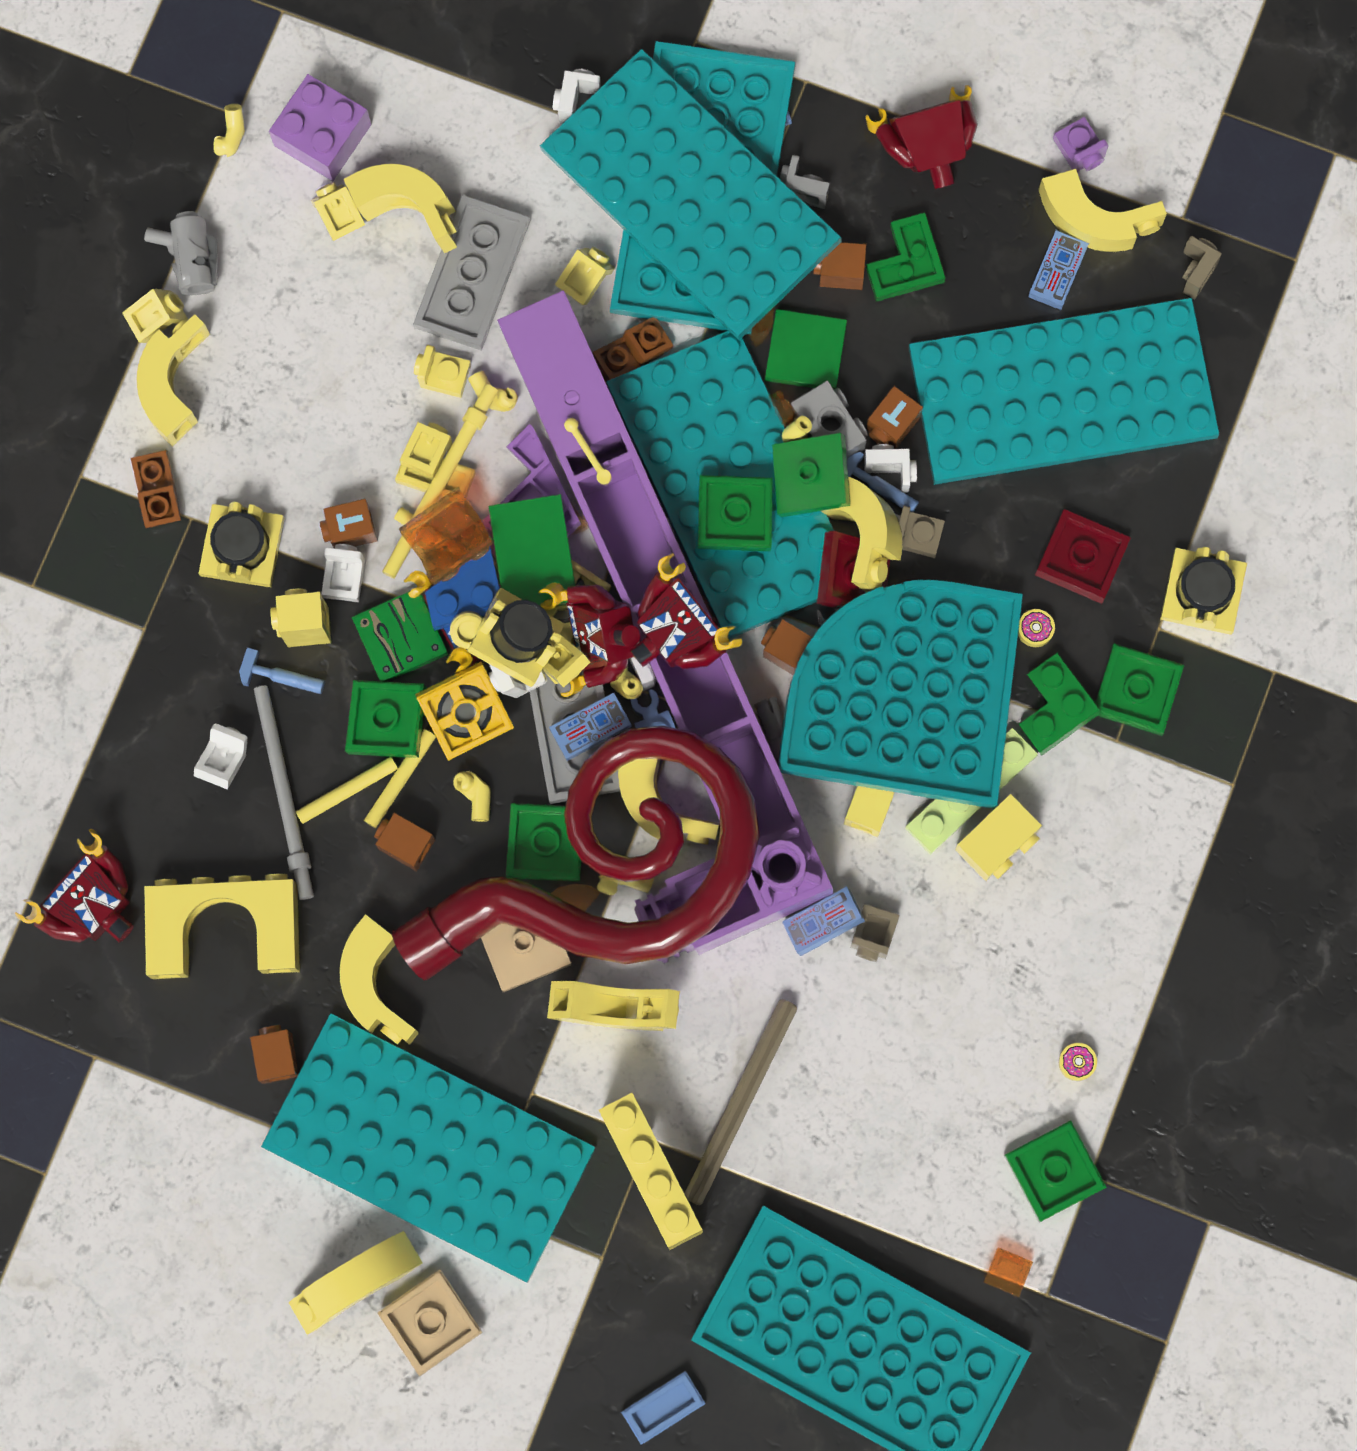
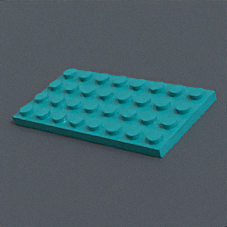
(752, 103)
(690, 194)
(1063, 391)
(714, 418)
(429, 1147)
(858, 1342)

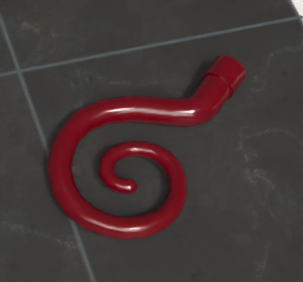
(443, 932)

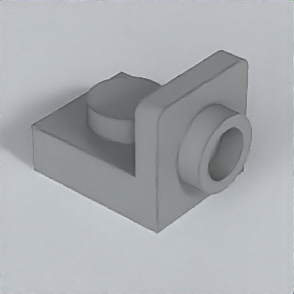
(809, 188)

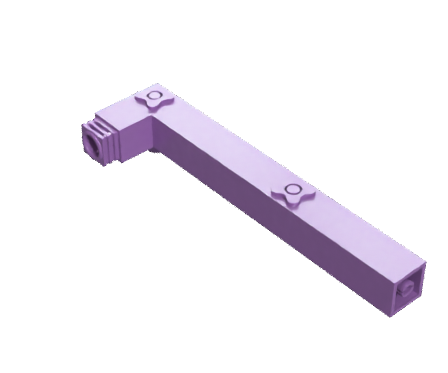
(632, 540)

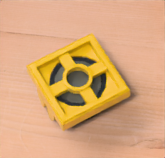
(463, 709)

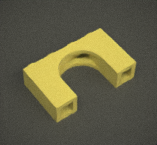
(174, 907)
(651, 1171)

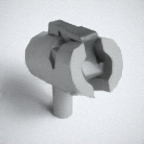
(193, 252)

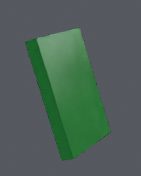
(532, 547)

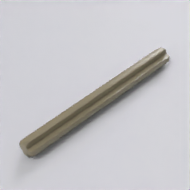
(740, 1102)

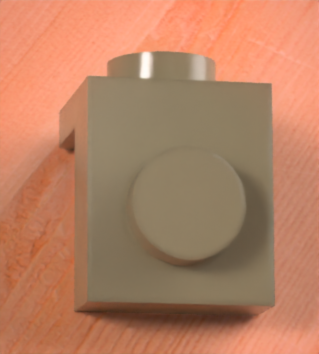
(875, 934)

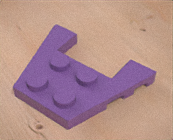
(540, 483)

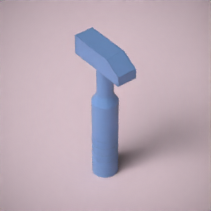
(879, 485)
(277, 675)

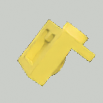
(337, 210)
(585, 274)
(154, 312)
(442, 372)
(426, 448)
(565, 663)

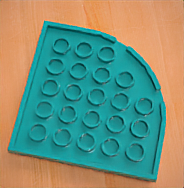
(907, 693)

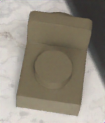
(1200, 270)
(920, 532)

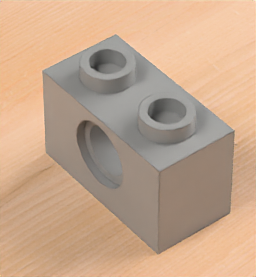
(829, 403)

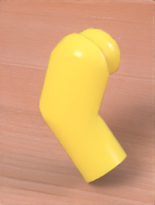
(234, 134)
(505, 398)
(797, 429)
(627, 685)
(476, 791)
(609, 885)

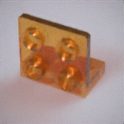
(447, 536)

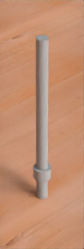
(298, 860)

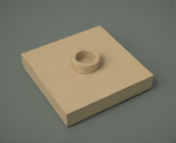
(521, 956)
(430, 1322)

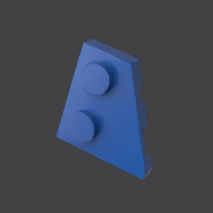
(467, 591)

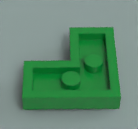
(916, 265)
(1066, 707)

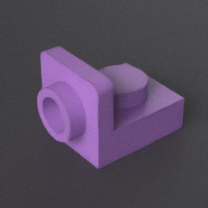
(1081, 145)

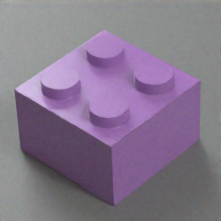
(320, 127)

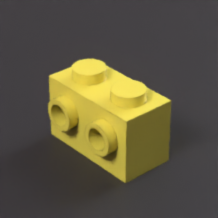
(301, 618)
(999, 838)

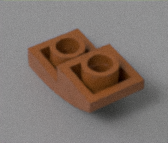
(635, 349)
(156, 489)

